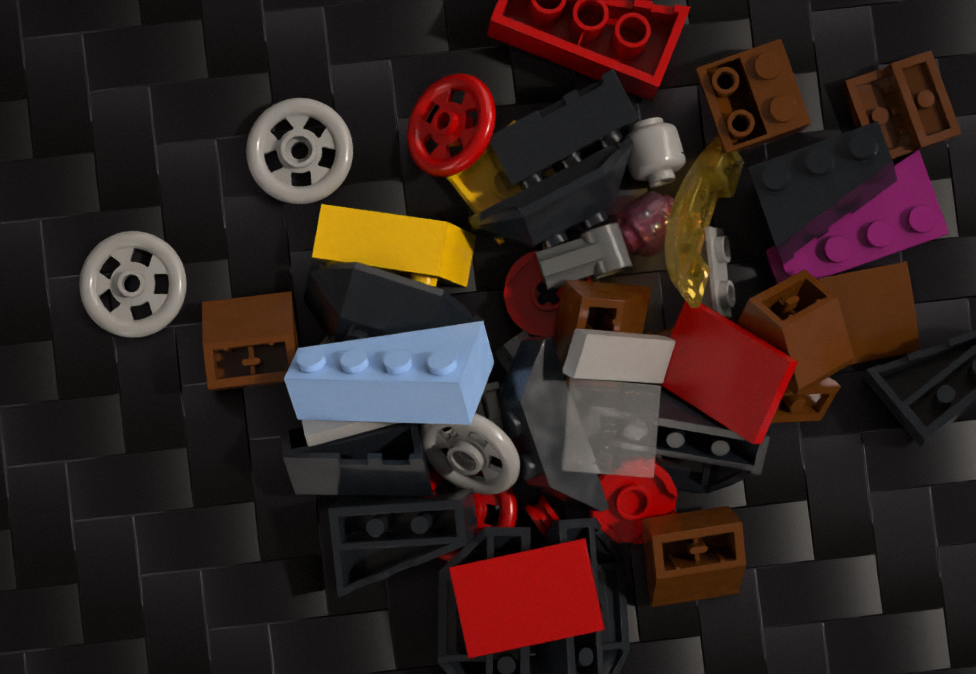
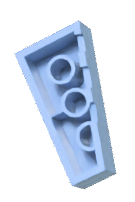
(394, 377)

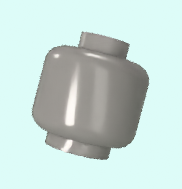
(655, 152)

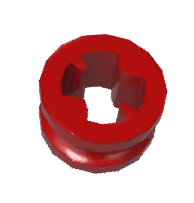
(541, 514)

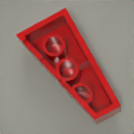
(595, 36)

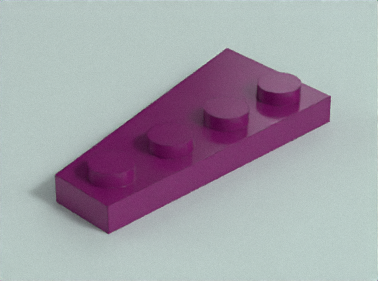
(889, 223)

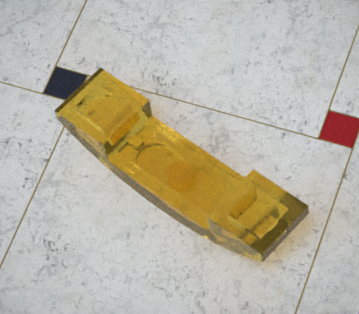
(709, 178)

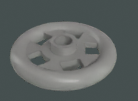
(297, 113)
(163, 306)
(470, 454)

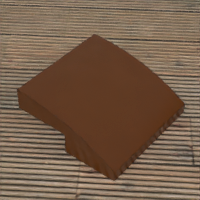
(906, 102)
(877, 311)

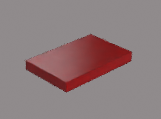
(727, 372)
(527, 598)

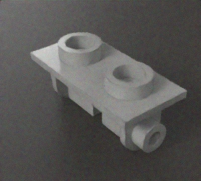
(719, 291)

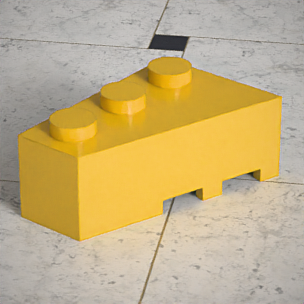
(395, 243)

